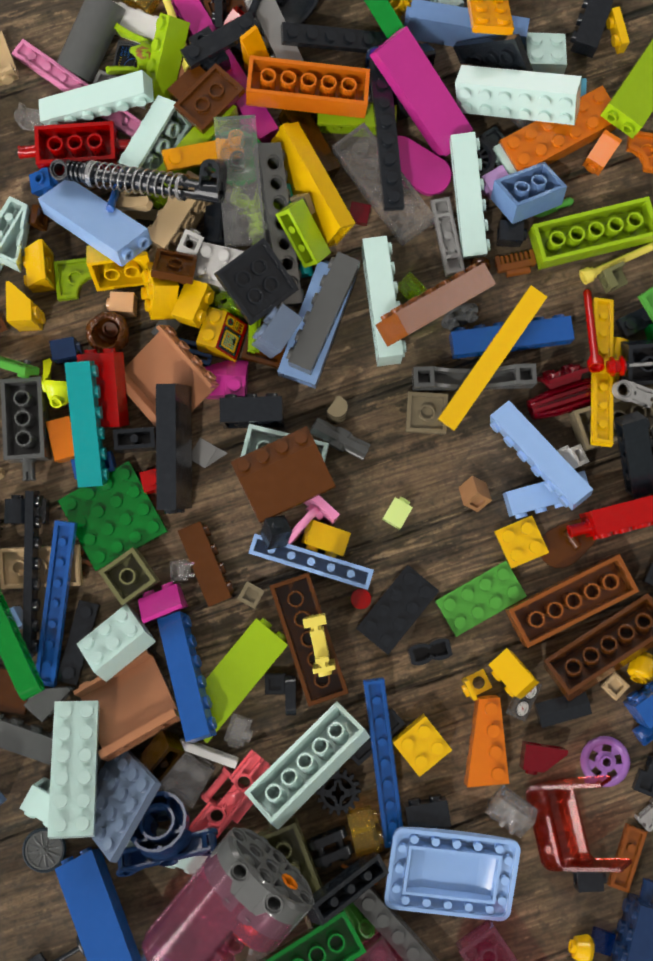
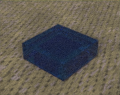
(603, 940)

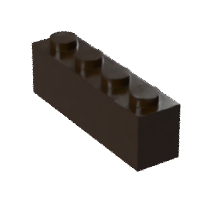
(315, 138)
(162, 754)

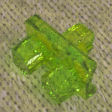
(229, 306)

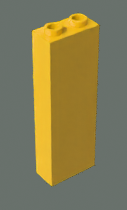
(309, 176)

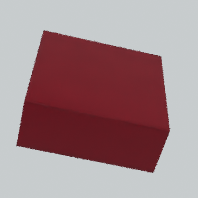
(360, 213)

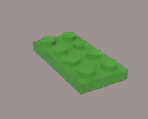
(480, 598)

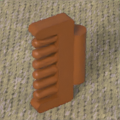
(515, 268)

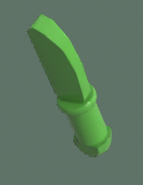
(566, 202)

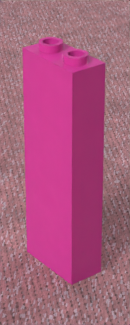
(420, 90)

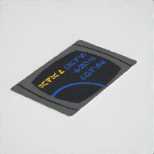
(122, 55)

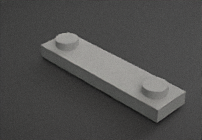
(447, 236)

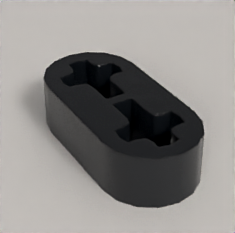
(290, 695)

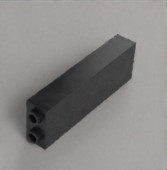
(173, 448)

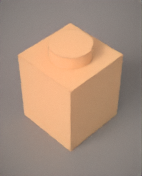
(122, 303)

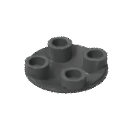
(460, 316)

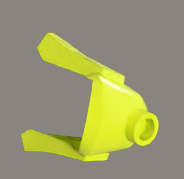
(55, 390)

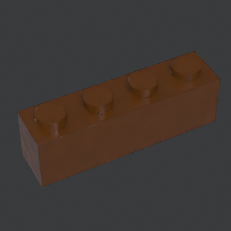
(206, 564)

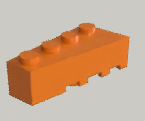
(487, 748)

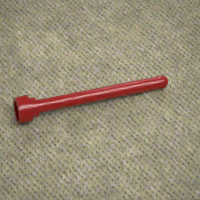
(595, 362)

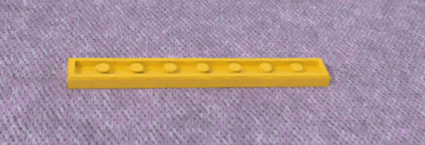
(492, 358)
(601, 382)

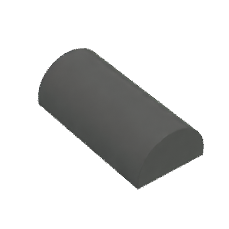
(90, 37)

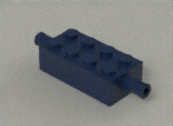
(636, 926)

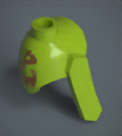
(141, 52)

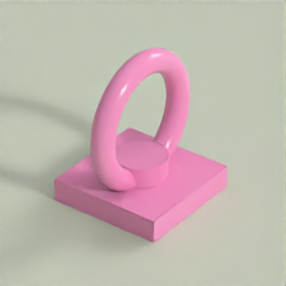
(316, 510)

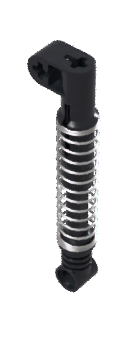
(147, 182)

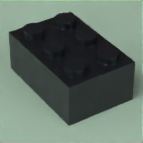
(259, 411)

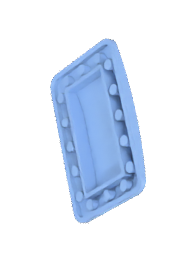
(452, 873)

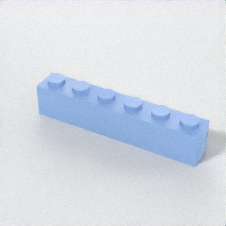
(540, 455)
(314, 563)

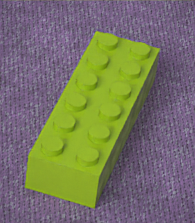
(592, 233)

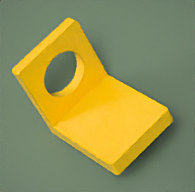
(468, 688)

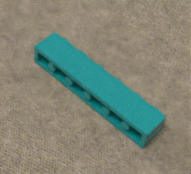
(86, 423)

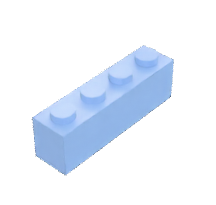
(532, 498)

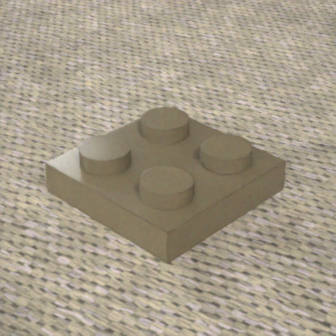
(424, 411)

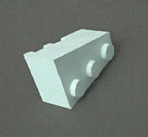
(13, 232)

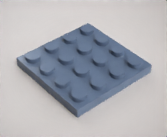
(122, 799)

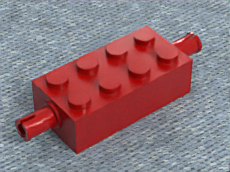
(76, 142)
(614, 519)

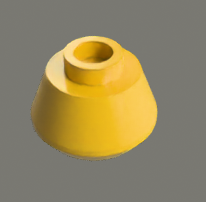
(582, 947)

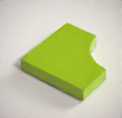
(70, 277)

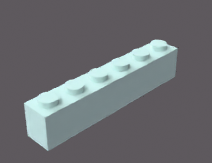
(97, 99)
(468, 195)

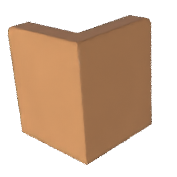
(475, 494)

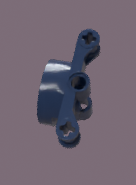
(171, 846)

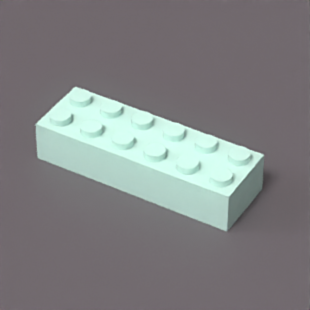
(518, 94)
(381, 295)
(307, 765)
(74, 770)

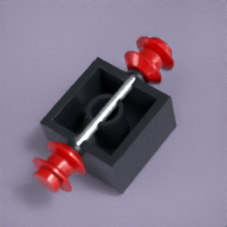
(634, 362)

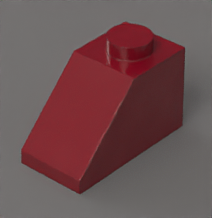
(540, 757)

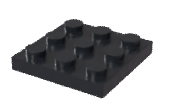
(256, 281)

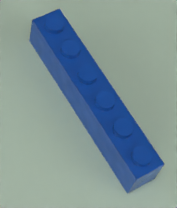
(538, 334)
(187, 677)

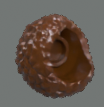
(107, 331)

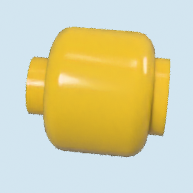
(641, 668)

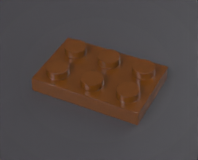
(209, 98)

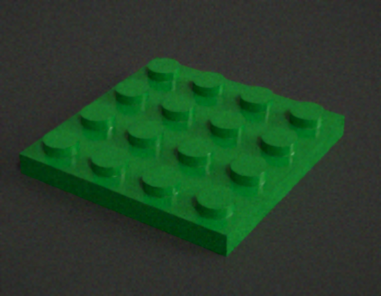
(113, 516)

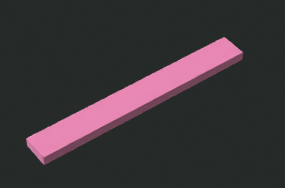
(66, 81)

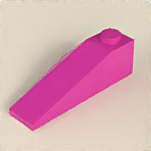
(231, 378)

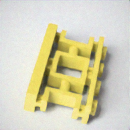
(322, 664)

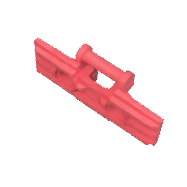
(234, 802)

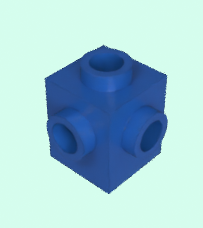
(42, 181)

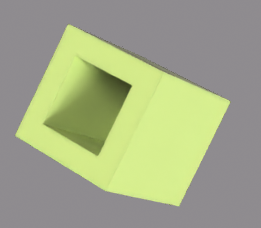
(397, 512)

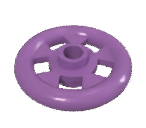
(616, 748)

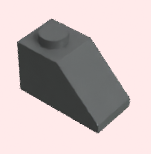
(43, 703)

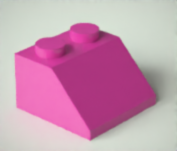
(161, 603)

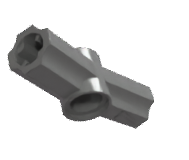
(339, 438)

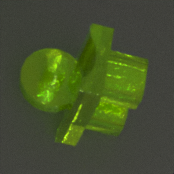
(410, 286)

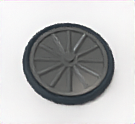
(43, 853)

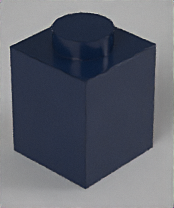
(65, 350)

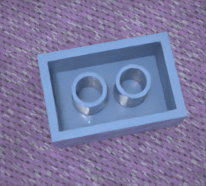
(528, 192)

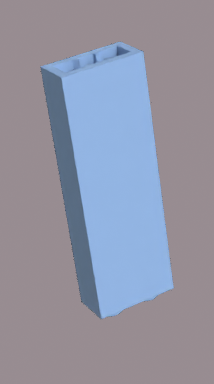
(87, 218)
(296, 375)

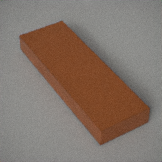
(629, 848)

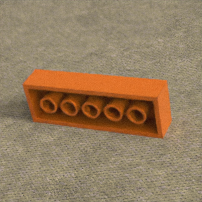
(307, 86)
(553, 141)

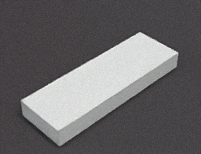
(210, 753)

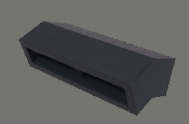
(562, 710)

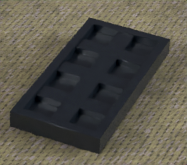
(397, 609)

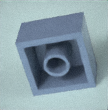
(276, 330)

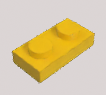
(618, 31)

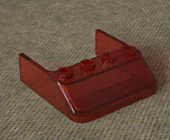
(561, 829)

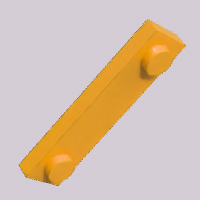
(188, 156)

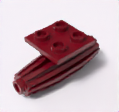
(565, 393)

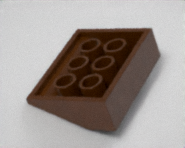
(283, 474)

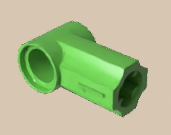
(359, 921)

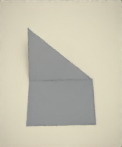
(206, 453)

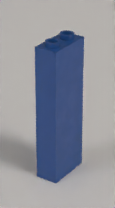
(96, 908)

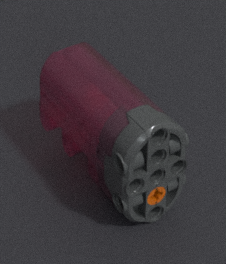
(236, 893)

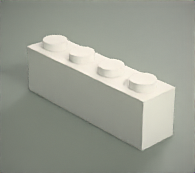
(138, 22)

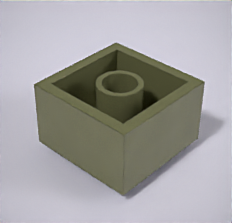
(129, 576)

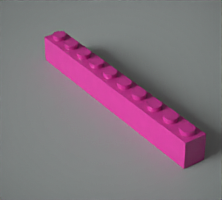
(195, 13)

